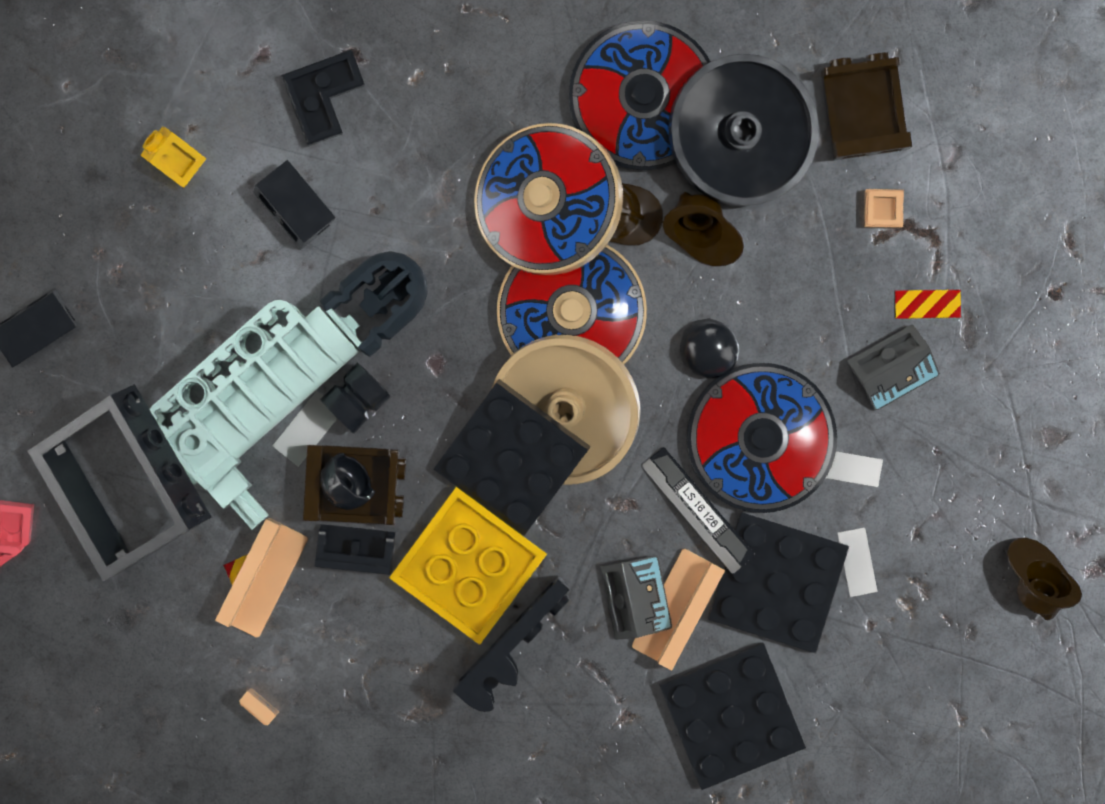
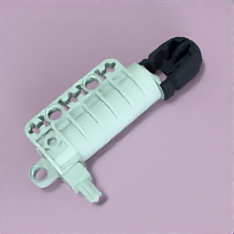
(278, 376)

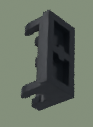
(293, 204)
(35, 327)
(355, 549)

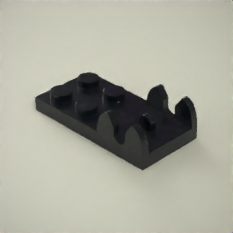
(496, 663)

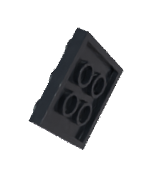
(512, 457)
(784, 587)
(732, 716)

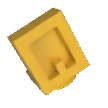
(172, 156)

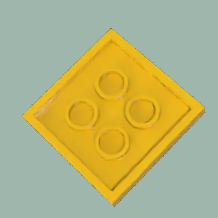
(468, 565)

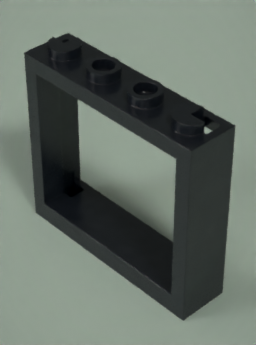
(81, 503)

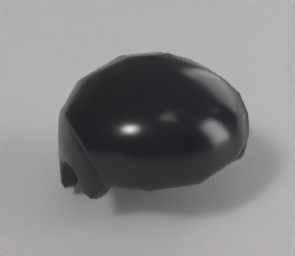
(709, 348)
(346, 482)

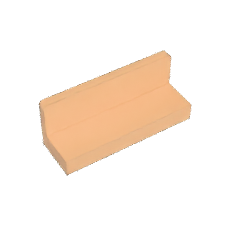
(262, 578)
(687, 594)

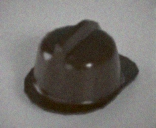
(639, 217)
(703, 231)
(1043, 580)

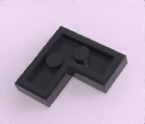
(312, 92)

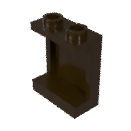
(865, 107)
(384, 470)

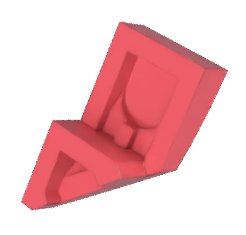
(15, 528)

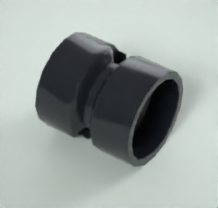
(355, 398)

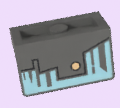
(894, 367)
(636, 597)

